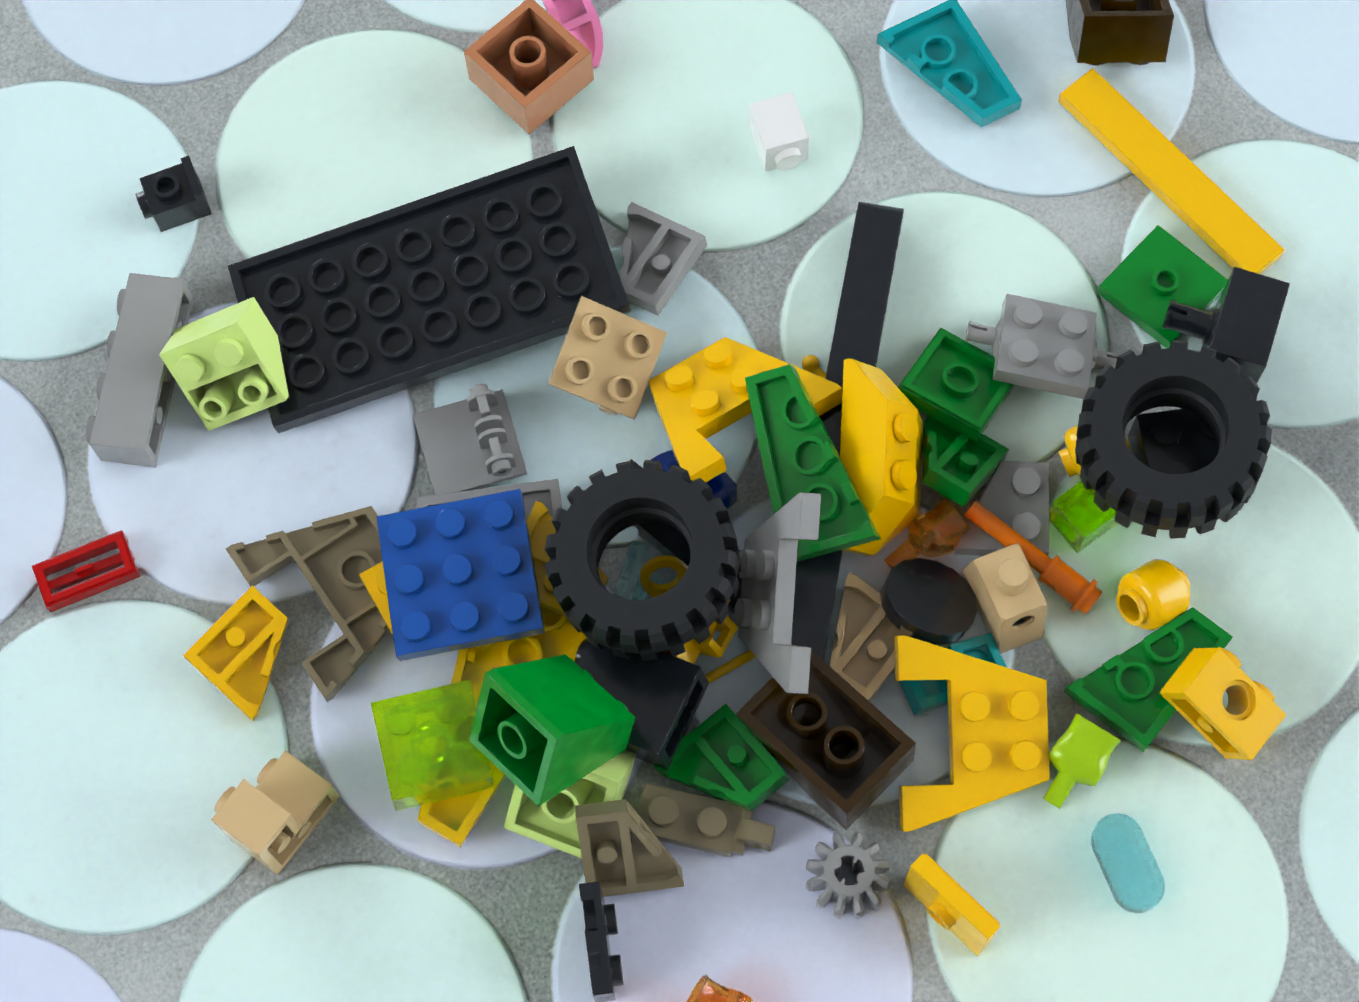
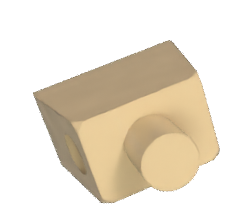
(1005, 594)

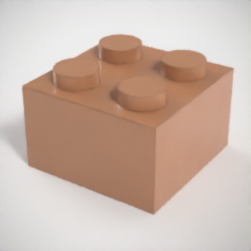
(529, 65)

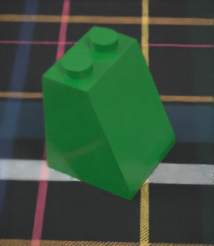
(548, 724)

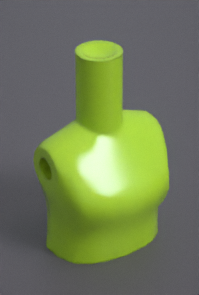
(1079, 757)

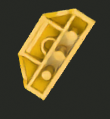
(881, 450)

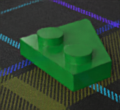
(955, 462)
(726, 762)

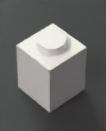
(778, 132)

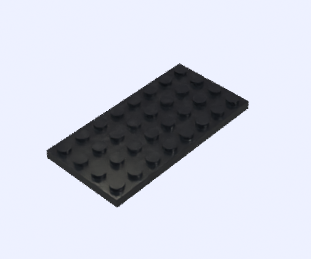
(431, 286)

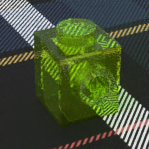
(1079, 517)

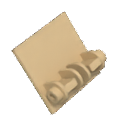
(607, 358)

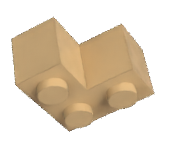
(276, 814)

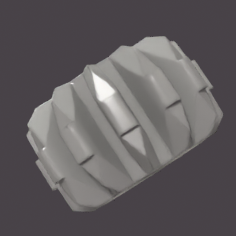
(866, 882)

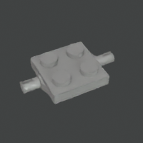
(1043, 346)

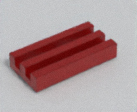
(93, 586)

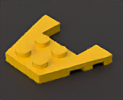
(712, 393)
(992, 726)

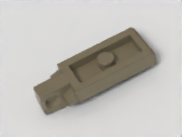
(702, 822)

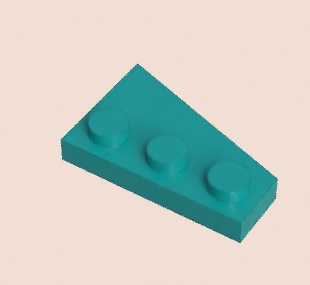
(954, 61)

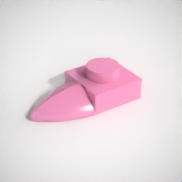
(581, 21)

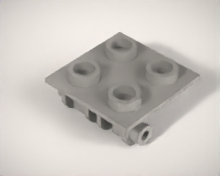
(470, 442)

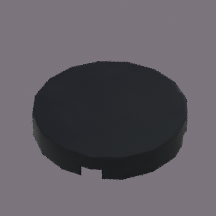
(929, 601)

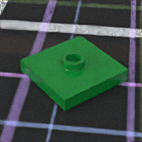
(1153, 276)
(956, 384)

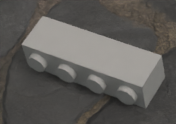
(137, 383)

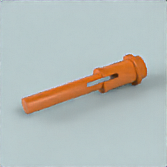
(1052, 572)

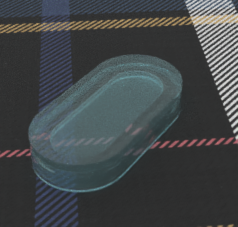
(1127, 863)

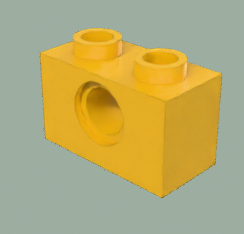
(1198, 693)

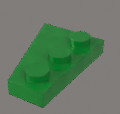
(1128, 685)

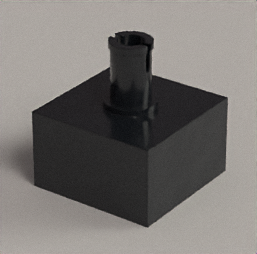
(1240, 323)

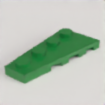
(803, 459)

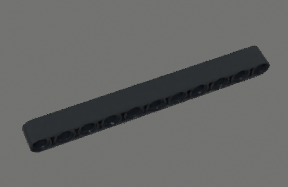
(857, 338)

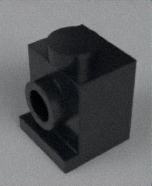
(173, 196)

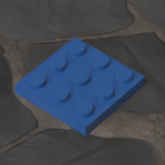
(460, 575)

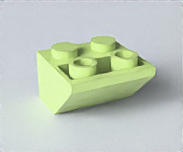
(228, 364)

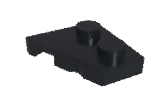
(599, 923)

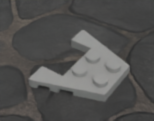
(769, 588)

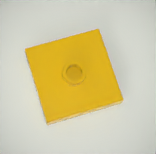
(950, 904)

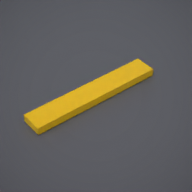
(1170, 174)

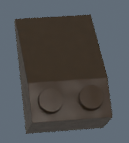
(1119, 30)
(829, 741)

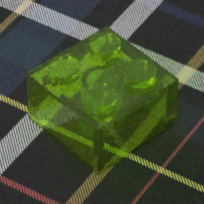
(429, 746)

